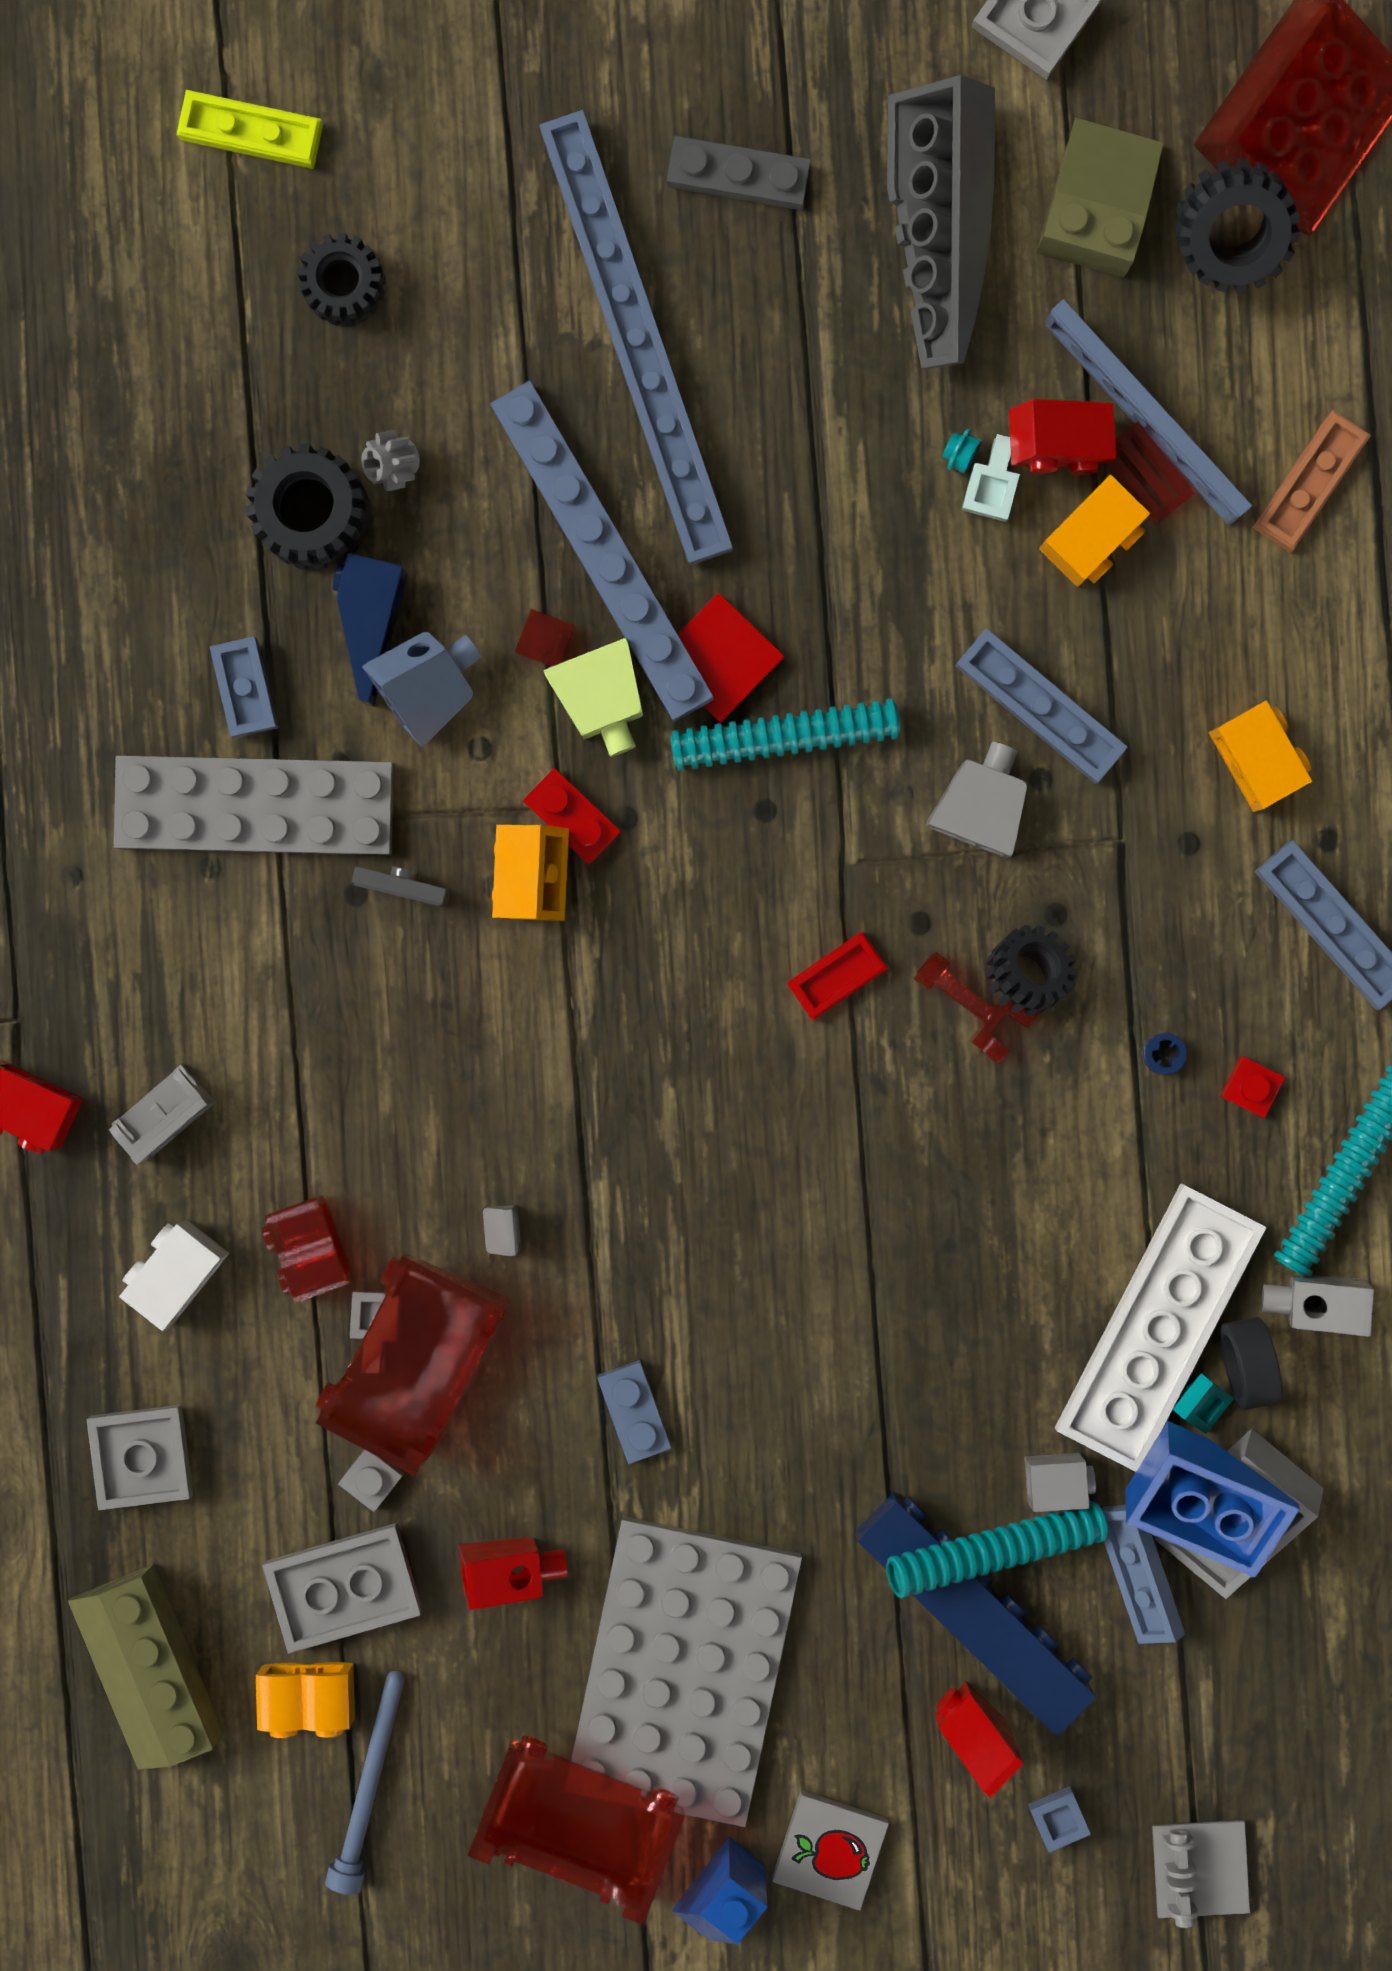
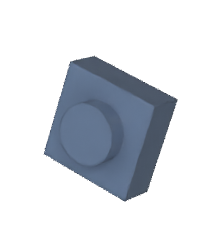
(1059, 1819)

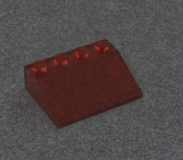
(1307, 105)

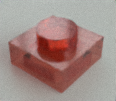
(544, 639)

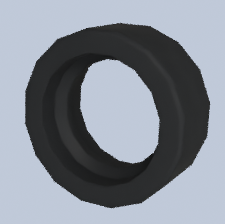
(1251, 1363)

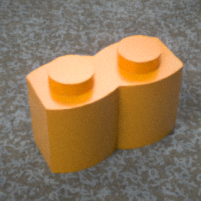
(305, 1698)

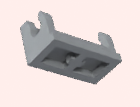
(161, 1115)

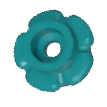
(961, 451)

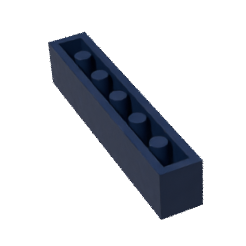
(985, 1622)

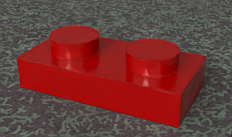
(565, 807)

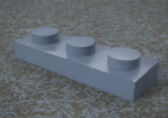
(1141, 1580)

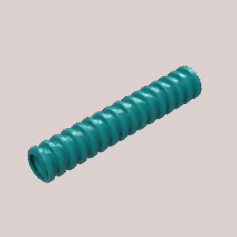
(785, 734)
(1341, 1182)
(995, 1549)

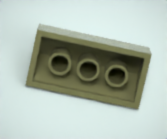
(147, 1669)

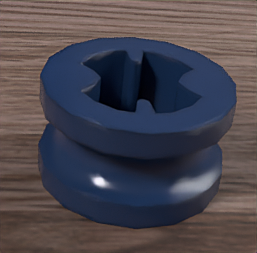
(1174, 1063)

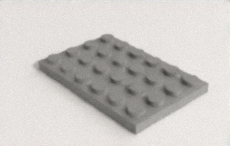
(687, 1665)

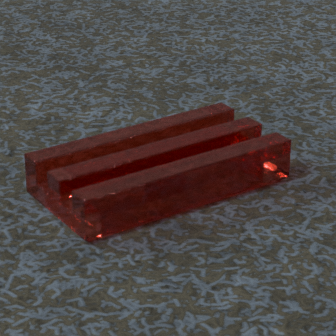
(1162, 464)

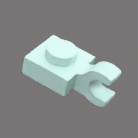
(992, 486)

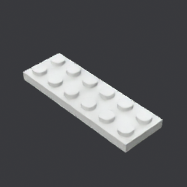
(1160, 1327)

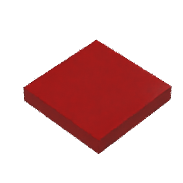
(728, 655)

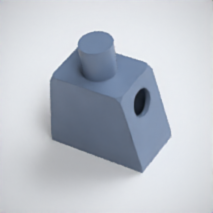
(424, 682)

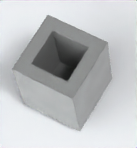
(1058, 1482)

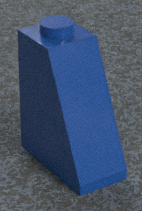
(725, 1895)

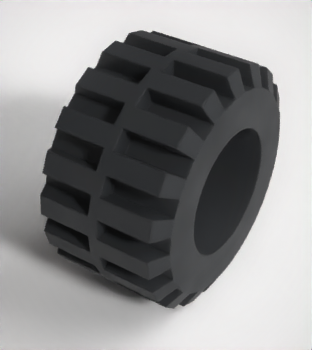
(1254, 258)
(281, 480)

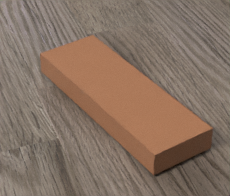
(1311, 481)

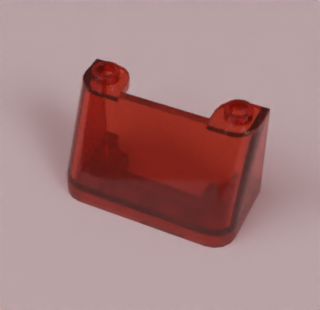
(412, 1363)
(578, 1826)

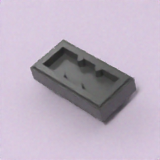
(401, 883)

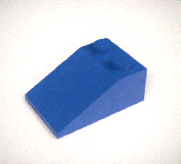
(1207, 1501)

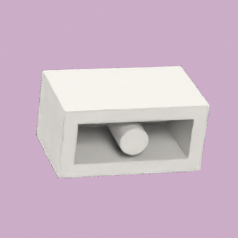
(172, 1274)

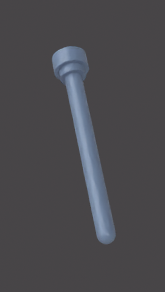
(346, 1872)

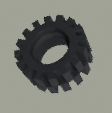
(337, 252)
(1046, 954)

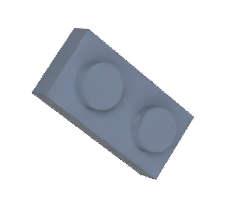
(243, 687)
(634, 1411)

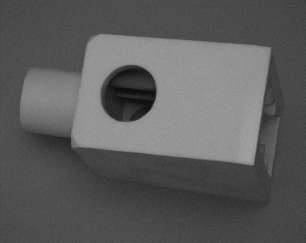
(983, 803)
(1343, 1306)

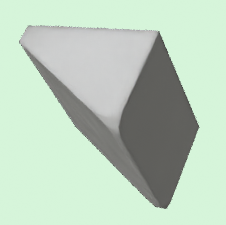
(502, 1230)

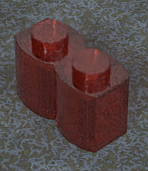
(307, 1249)

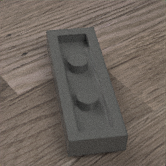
(738, 173)

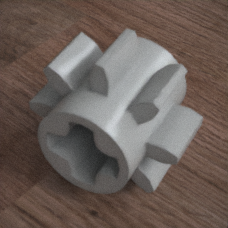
(390, 460)

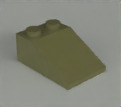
(1100, 198)

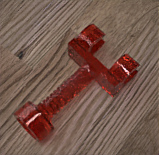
(936, 974)

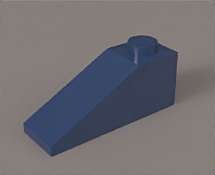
(368, 609)

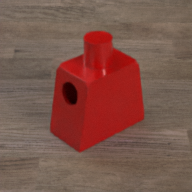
(488, 1570)

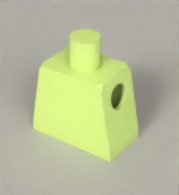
(600, 694)

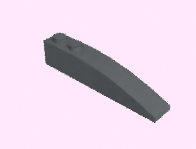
(944, 204)

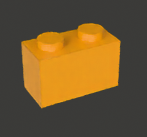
(1094, 531)
(1262, 755)
(530, 872)

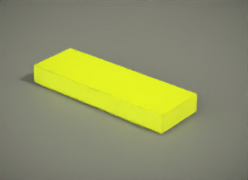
(249, 129)

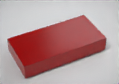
(837, 975)

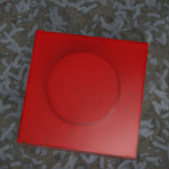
(1252, 1086)

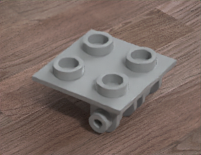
(1200, 1870)

